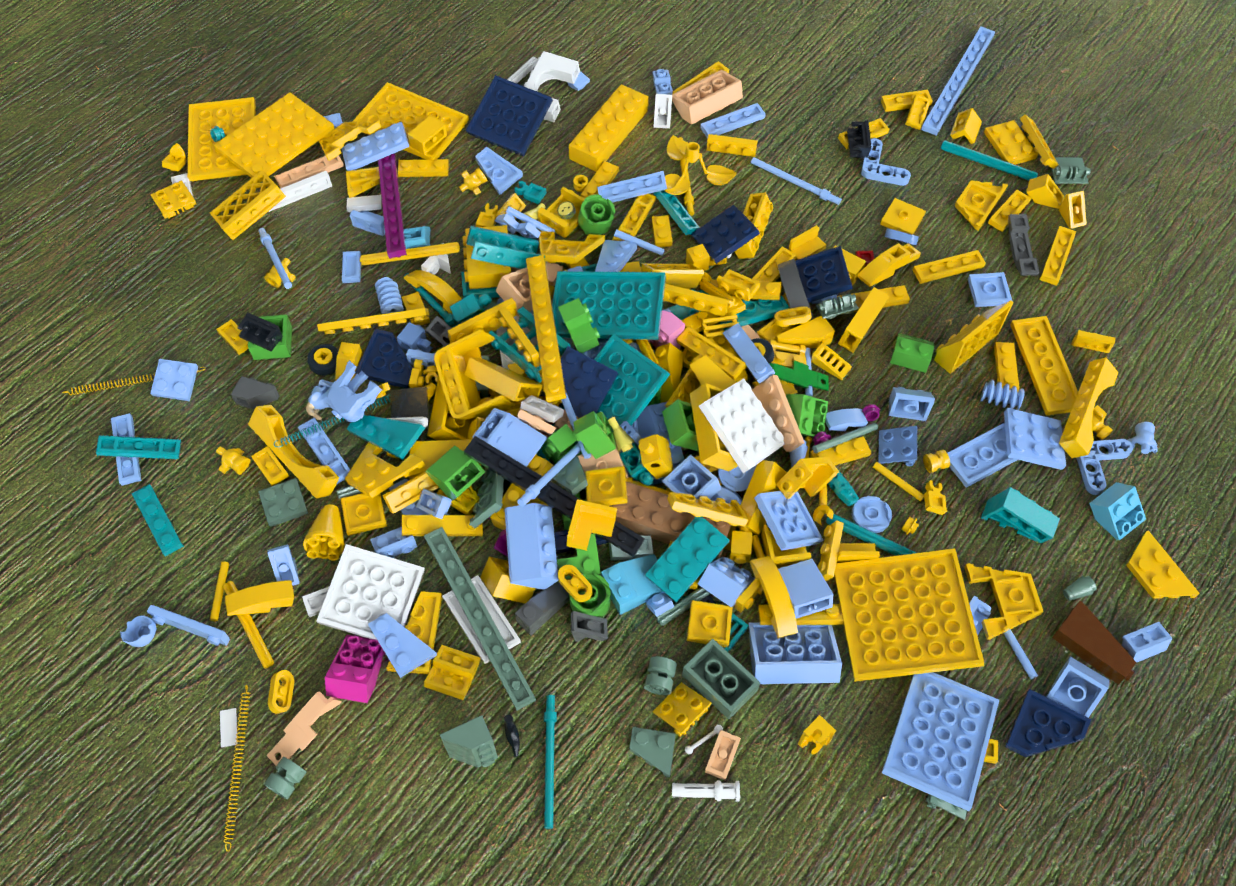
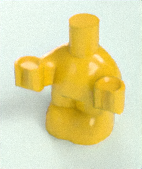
(472, 181)
(273, 277)
(233, 459)

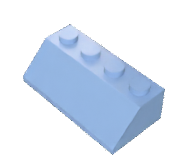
(531, 546)

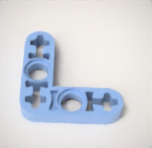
(874, 166)
(1096, 455)

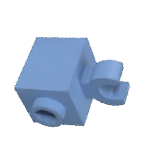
(413, 338)

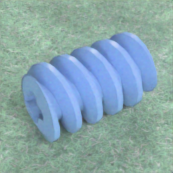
(388, 296)
(1003, 394)

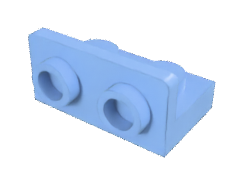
(393, 543)

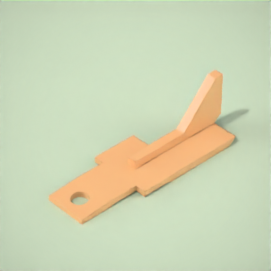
(299, 730)

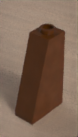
(1094, 644)

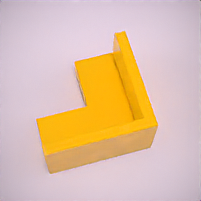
(589, 519)
(785, 557)
(497, 581)

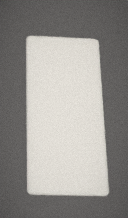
(228, 727)

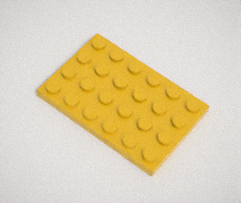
(400, 105)
(229, 115)
(274, 136)

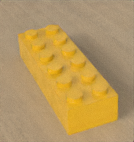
(608, 127)

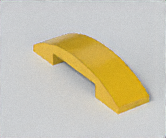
(435, 286)
(776, 595)

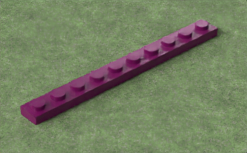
(392, 207)

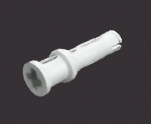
(717, 790)

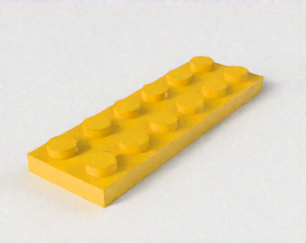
(1045, 364)

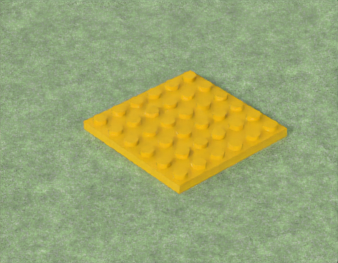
(907, 615)

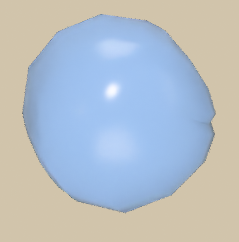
(139, 631)

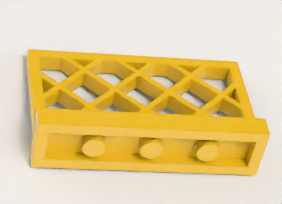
(250, 211)

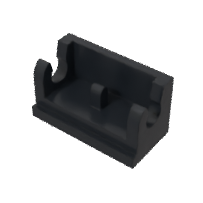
(859, 139)
(260, 332)

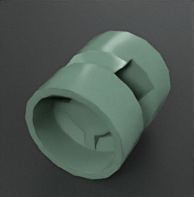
(661, 672)
(285, 777)

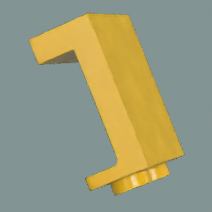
(552, 219)
(809, 474)

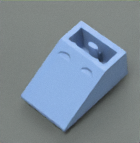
(511, 436)

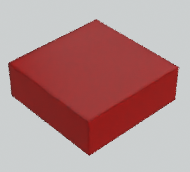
(868, 256)

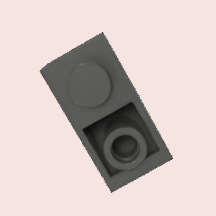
(253, 393)

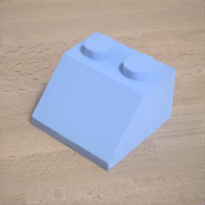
(910, 403)
(692, 479)
(1078, 687)

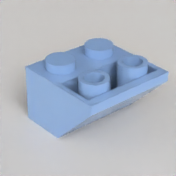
(725, 580)

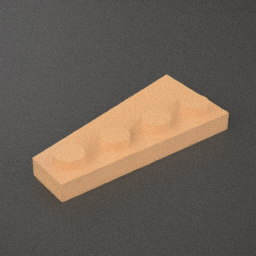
(777, 407)

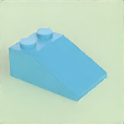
(629, 584)

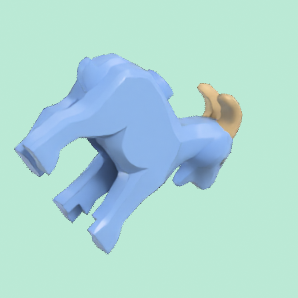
(342, 396)

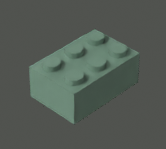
(720, 678)

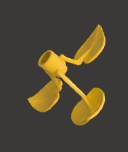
(681, 149)

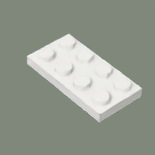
(504, 627)

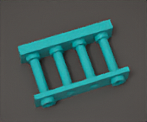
(501, 247)
(527, 320)

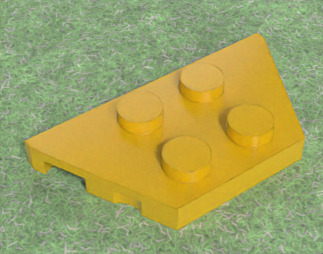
(979, 201)
(1158, 571)

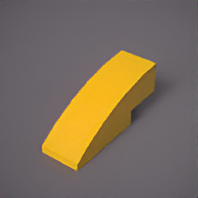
(260, 598)

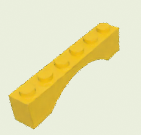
(270, 427)
(1078, 433)

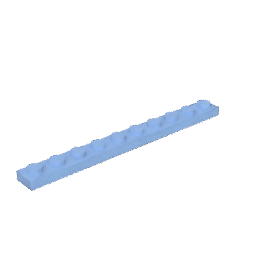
(958, 81)

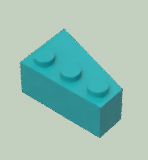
(1022, 514)

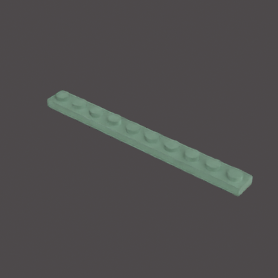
(480, 619)

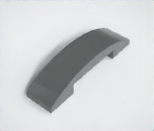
(1020, 245)
(793, 285)

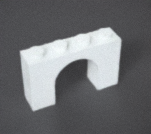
(552, 67)

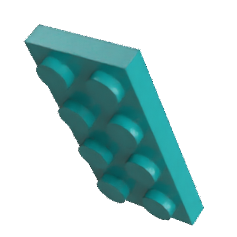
(687, 558)

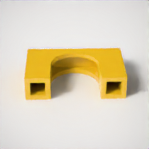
(482, 273)

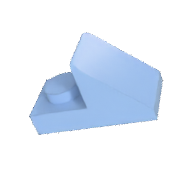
(434, 503)
(283, 564)

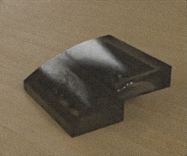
(409, 402)

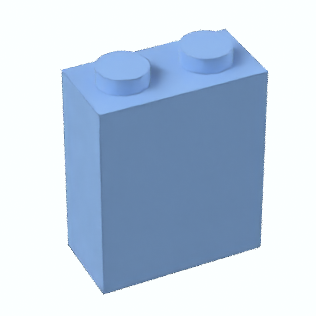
(806, 588)

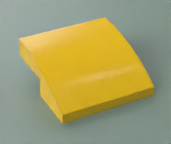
(452, 672)

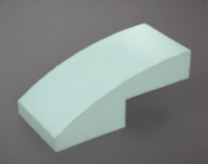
(645, 550)

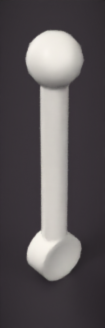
(689, 749)

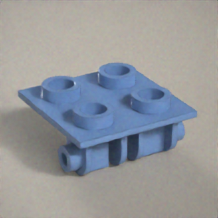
(898, 445)

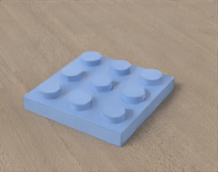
(1034, 438)
(788, 520)

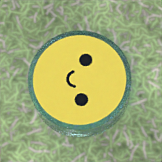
(566, 210)

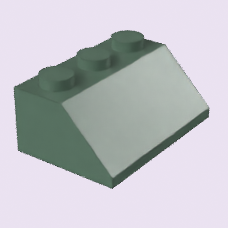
(470, 743)

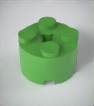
(596, 215)
(600, 600)

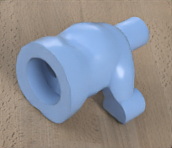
(1145, 437)

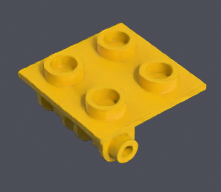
(173, 198)
(682, 708)

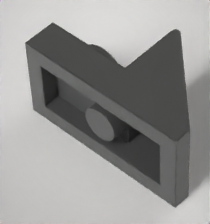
(588, 626)

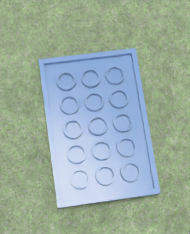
(942, 738)

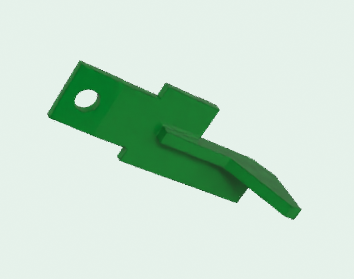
(801, 375)

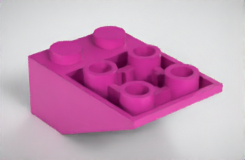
(354, 669)

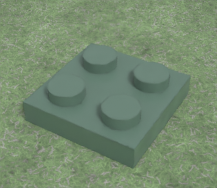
(283, 502)

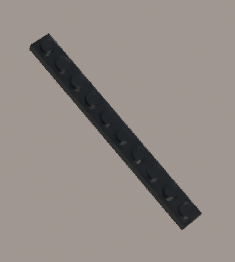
(550, 494)

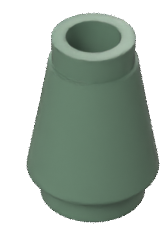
(1080, 588)

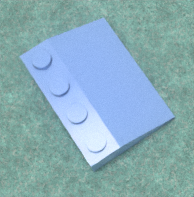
(797, 658)

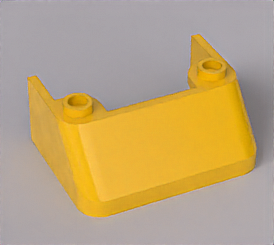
(459, 389)

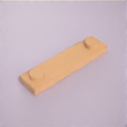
(308, 170)

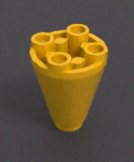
(325, 536)

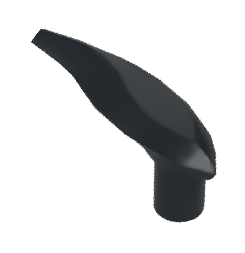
(512, 734)

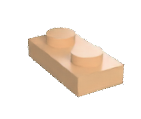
(722, 755)

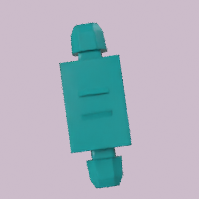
(467, 308)
(638, 472)

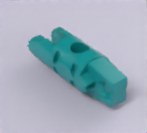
(843, 489)

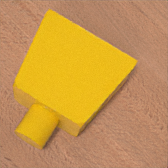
(656, 455)

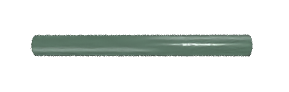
(845, 437)

